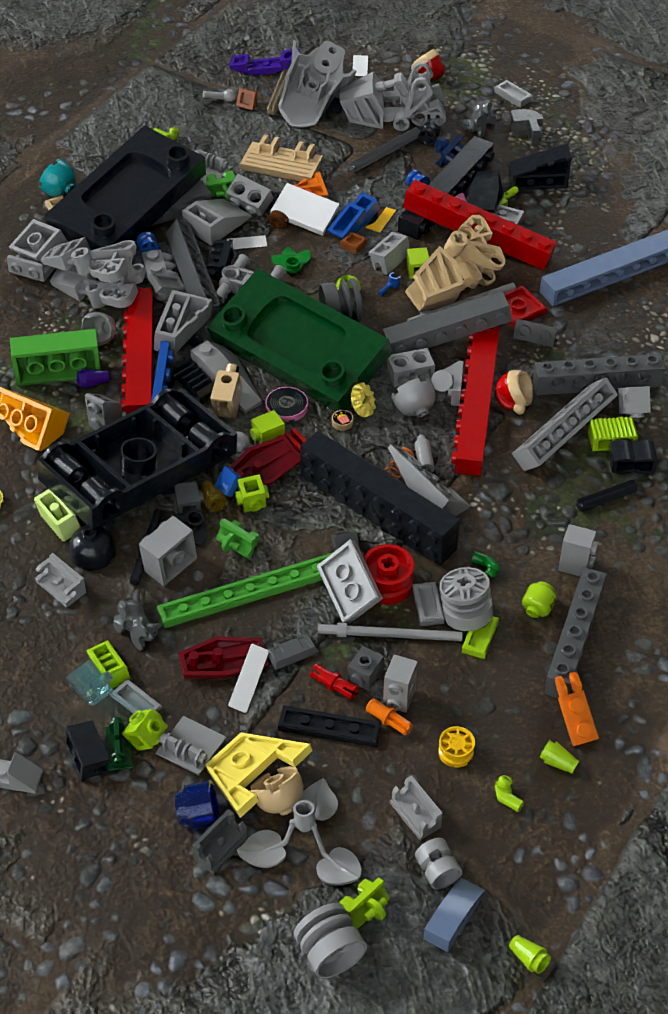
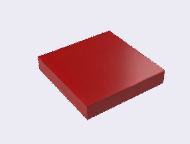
(523, 305)

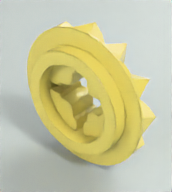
(358, 394)

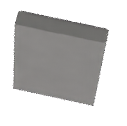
(349, 582)

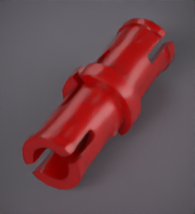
(334, 681)

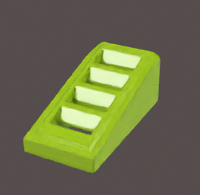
(109, 662)

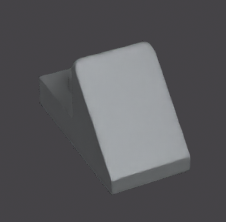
(455, 389)
(20, 774)

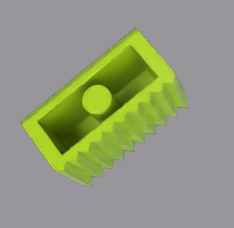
(605, 430)

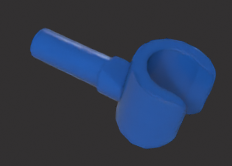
(392, 283)

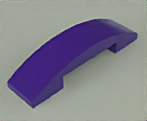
(244, 64)

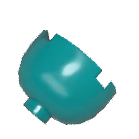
(58, 179)

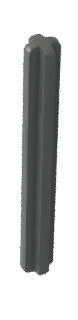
(384, 150)

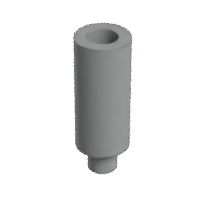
(424, 453)

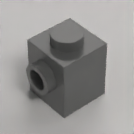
(188, 497)
(365, 668)

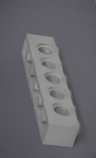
(564, 424)

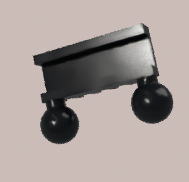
(192, 379)

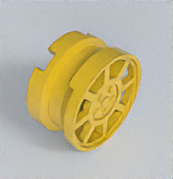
(456, 748)

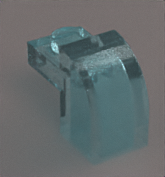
(90, 683)

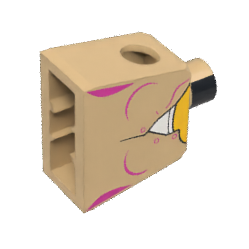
(227, 392)

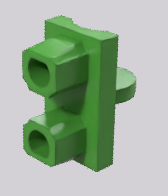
(219, 186)
(234, 537)

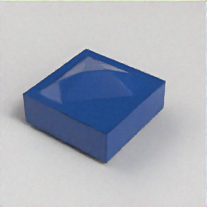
(228, 481)

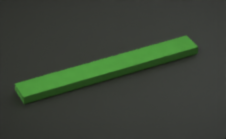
(240, 592)

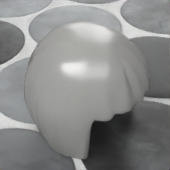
(103, 324)

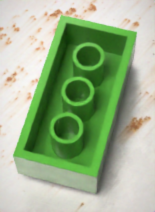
(53, 356)

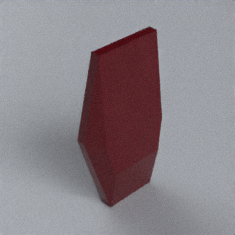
(269, 459)
(217, 657)

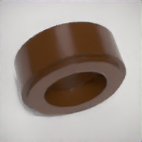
(278, 219)

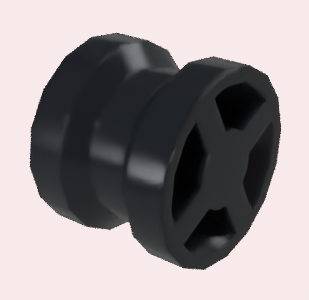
(429, 133)

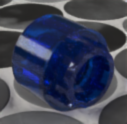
(197, 805)

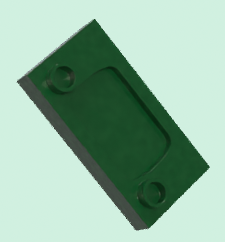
(299, 340)

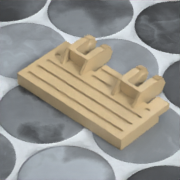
(284, 163)

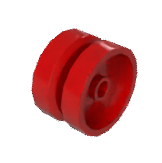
(392, 572)

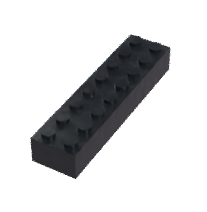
(379, 498)

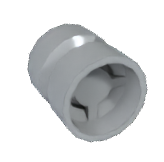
(438, 863)

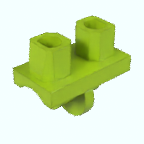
(368, 903)

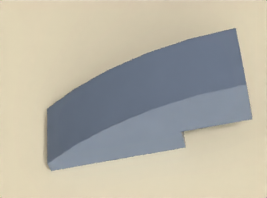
(453, 914)

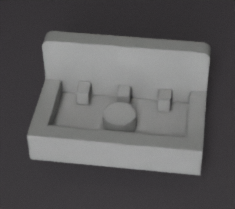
(28, 267)

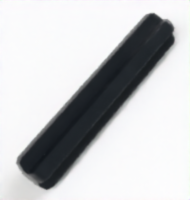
(606, 495)

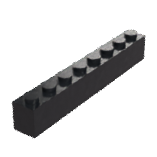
(451, 180)

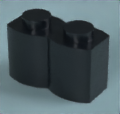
(632, 457)

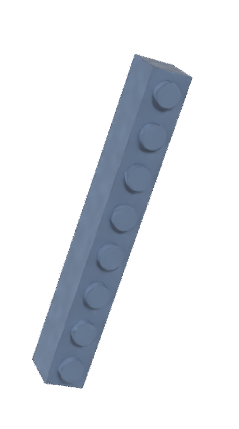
(605, 269)

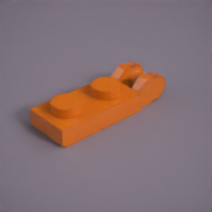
(576, 711)

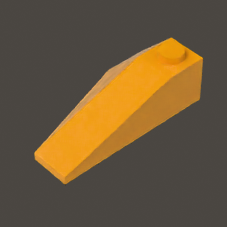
(31, 419)

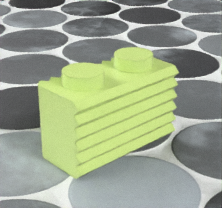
(57, 515)

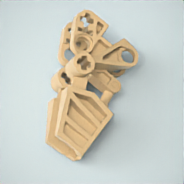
(463, 257)

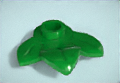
(291, 260)

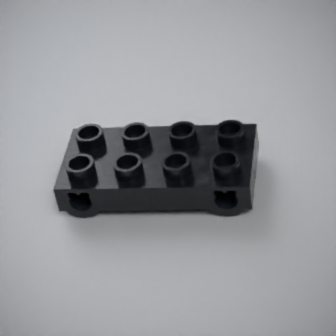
(136, 457)

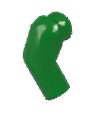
(486, 561)

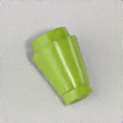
(558, 757)
(530, 954)

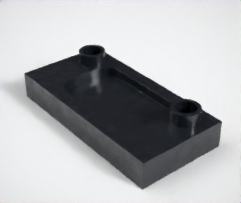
(128, 190)

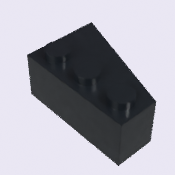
(542, 170)

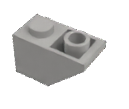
(101, 410)

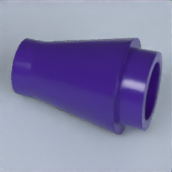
(91, 377)

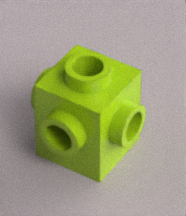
(252, 493)
(145, 729)

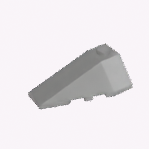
(215, 357)
(426, 483)

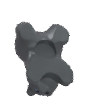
(480, 117)
(132, 618)

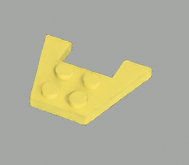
(245, 760)

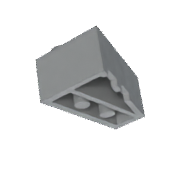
(181, 319)

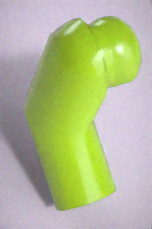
(172, 134)

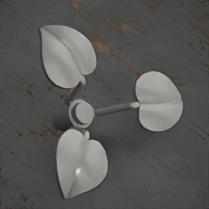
(318, 802)

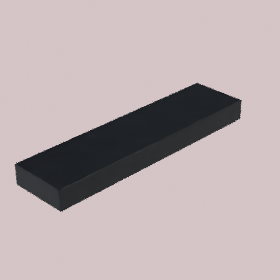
(329, 726)

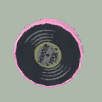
(288, 403)

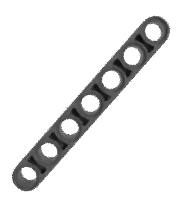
(190, 261)

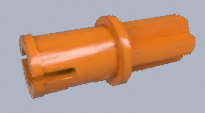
(388, 716)

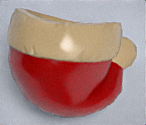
(434, 61)
(514, 391)

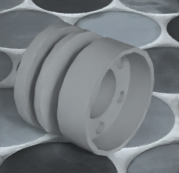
(466, 599)
(330, 940)

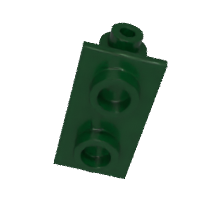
(117, 746)

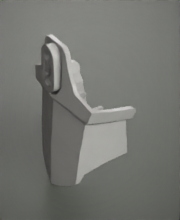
(311, 85)

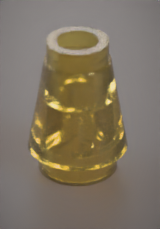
(213, 497)

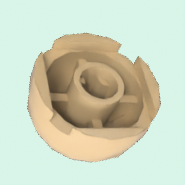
(280, 791)

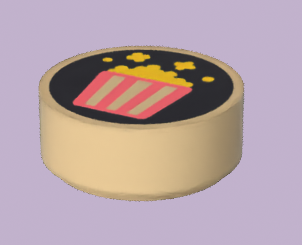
(342, 420)

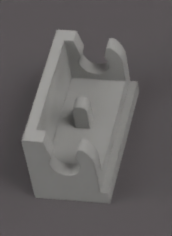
(390, 252)
(60, 580)
(416, 808)

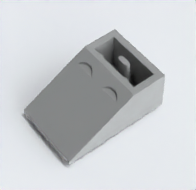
(214, 218)

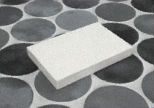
(306, 209)

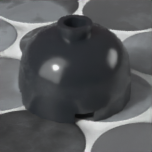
(92, 548)

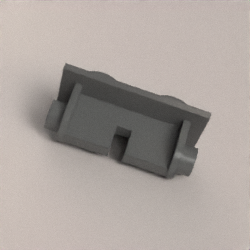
(535, 332)

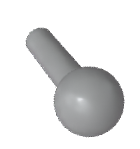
(228, 95)

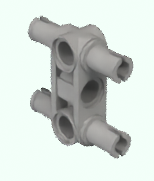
(236, 275)

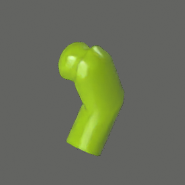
(505, 795)

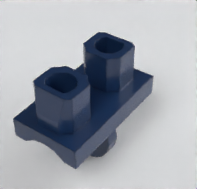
(448, 150)

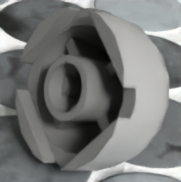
(415, 397)

